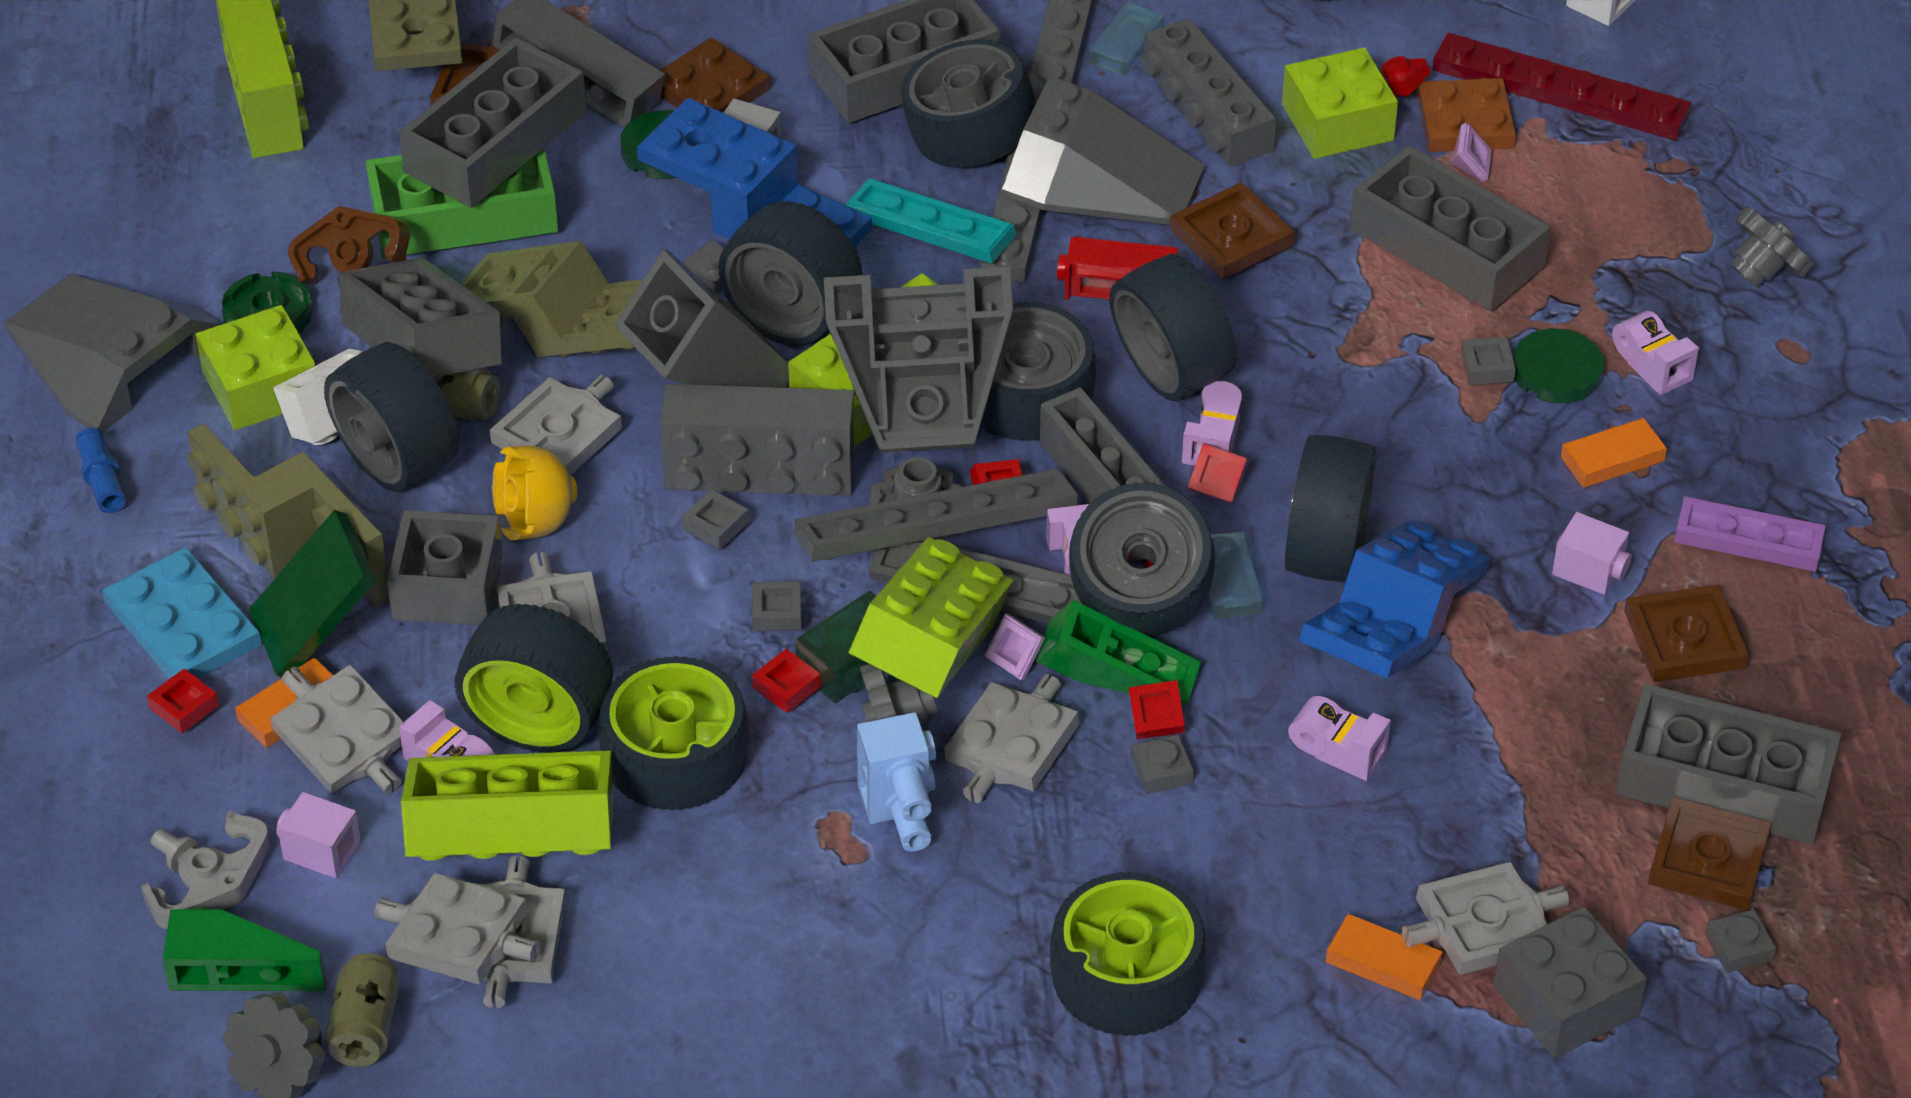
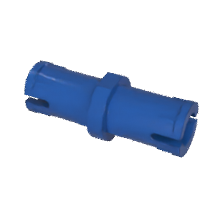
(100, 470)

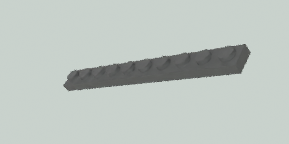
(1058, 57)

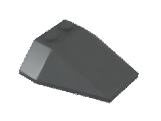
(1097, 161)
(96, 339)
(921, 354)

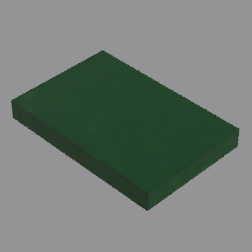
(312, 593)

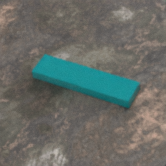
(933, 220)

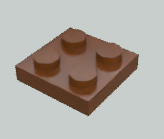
(1455, 102)

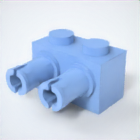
(897, 775)

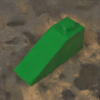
(1110, 654)
(230, 953)

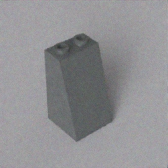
(696, 333)

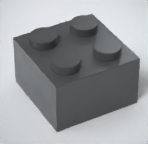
(445, 567)
(1569, 982)

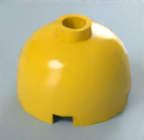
(532, 491)

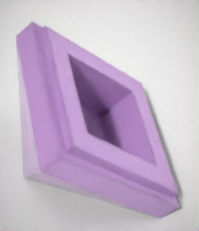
(1472, 153)
(1014, 646)

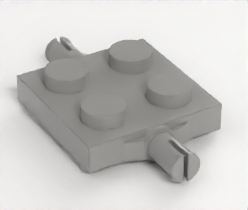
(561, 420)
(567, 594)
(340, 729)
(1011, 737)
(1480, 914)
(540, 924)
(457, 929)

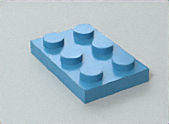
(181, 616)

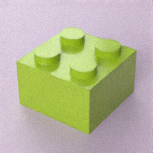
(1339, 102)
(248, 360)

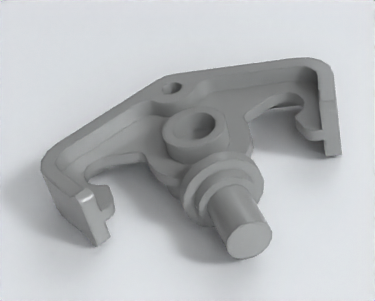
(211, 875)

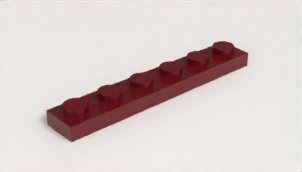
(1563, 86)

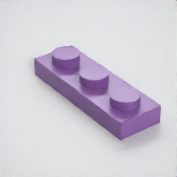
(1750, 533)

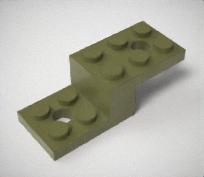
(414, 33)
(554, 297)
(278, 507)

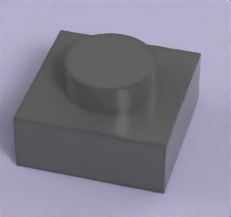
(705, 264)
(1488, 360)
(715, 519)
(776, 606)
(1161, 764)
(1740, 941)

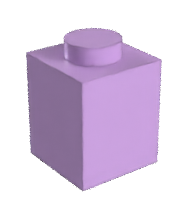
(1592, 554)
(318, 834)

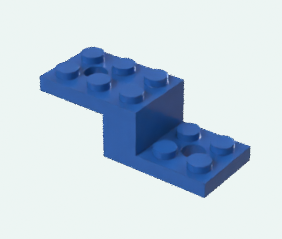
(738, 167)
(1396, 598)

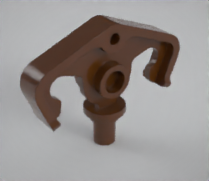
(347, 237)

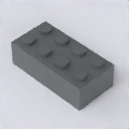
(867, 57)
(493, 122)
(1450, 228)
(423, 313)
(758, 439)
(1728, 761)

